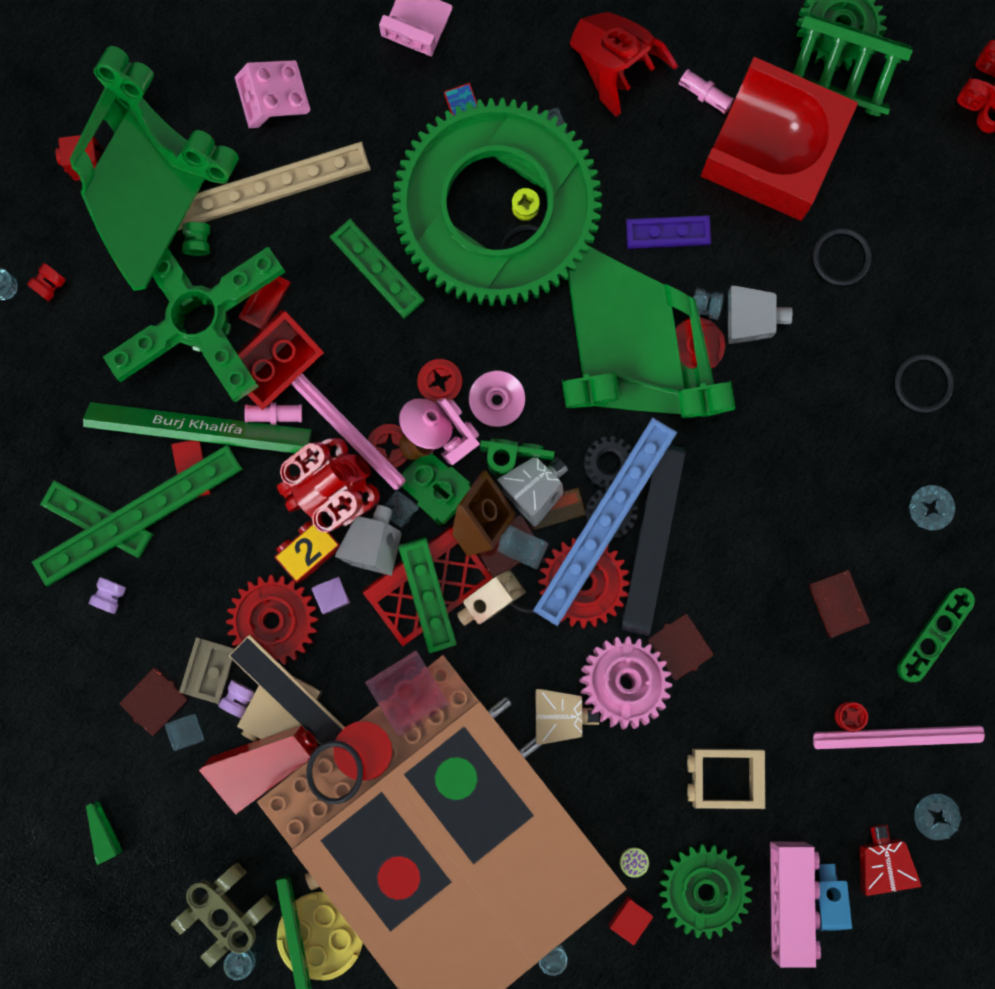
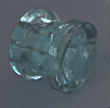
(10, 283)
(556, 962)
(234, 966)

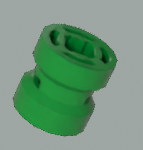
(195, 238)

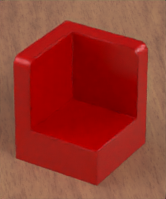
(630, 920)

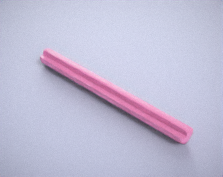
(348, 432)
(898, 737)

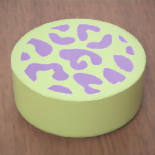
(634, 862)

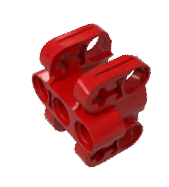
(980, 94)
(330, 483)

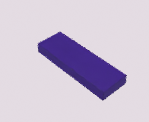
(668, 232)

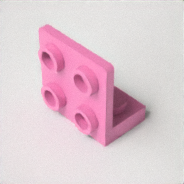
(416, 23)
(271, 91)
(457, 447)

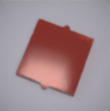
(680, 647)
(153, 701)

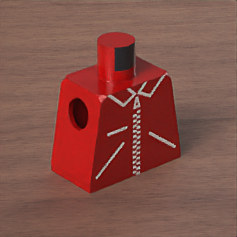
(886, 864)

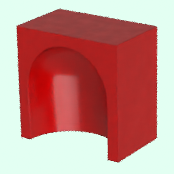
(779, 139)

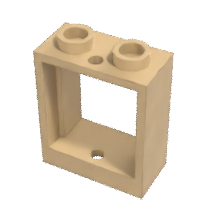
(756, 778)

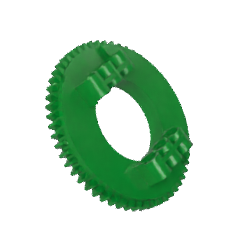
(536, 152)

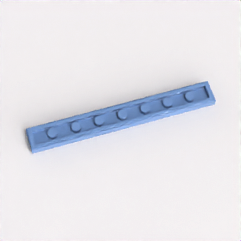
(605, 522)

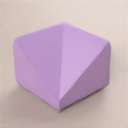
(330, 595)

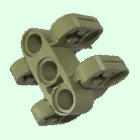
(237, 922)

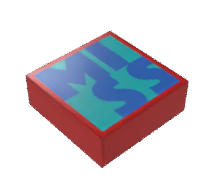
(459, 97)

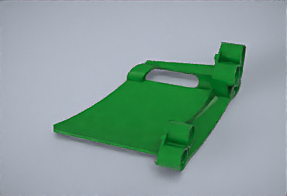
(145, 172)
(632, 345)

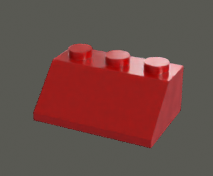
(277, 357)

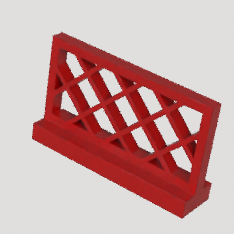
(386, 584)

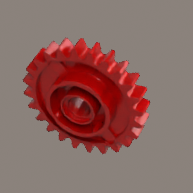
(602, 595)
(287, 604)

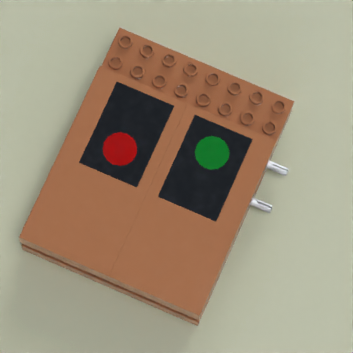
(450, 858)

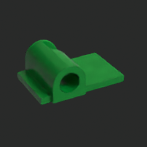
(512, 451)
(435, 487)

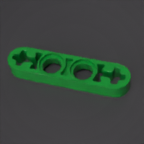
(938, 637)

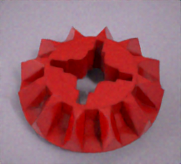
(444, 369)
(381, 435)

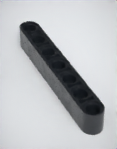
(653, 542)

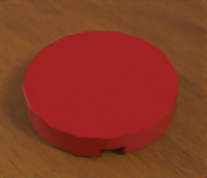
(713, 339)
(372, 746)

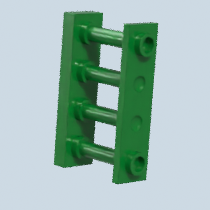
(868, 44)

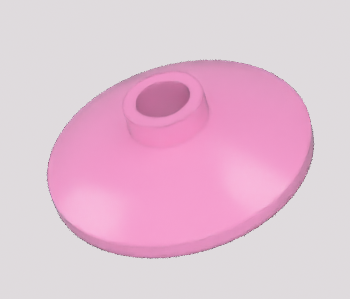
(497, 384)
(425, 423)

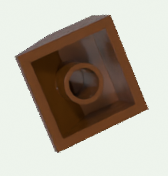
(482, 516)

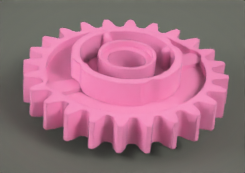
(645, 676)

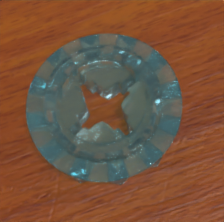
(945, 506)
(924, 820)

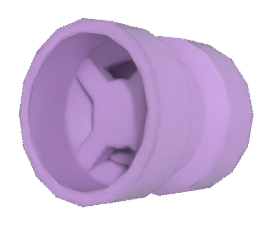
(107, 595)
(240, 693)

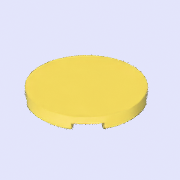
(327, 938)

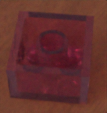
(407, 693)

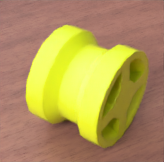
(526, 210)

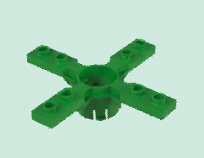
(213, 341)

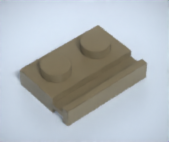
(207, 671)

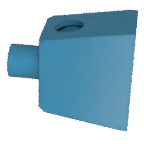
(834, 913)

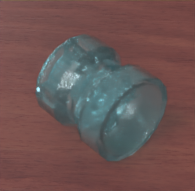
(714, 306)

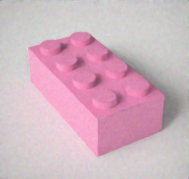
(794, 904)

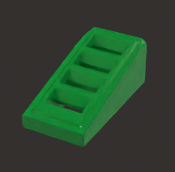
(103, 837)

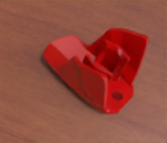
(610, 46)

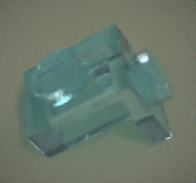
(522, 547)

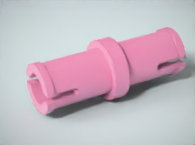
(706, 91)
(273, 413)

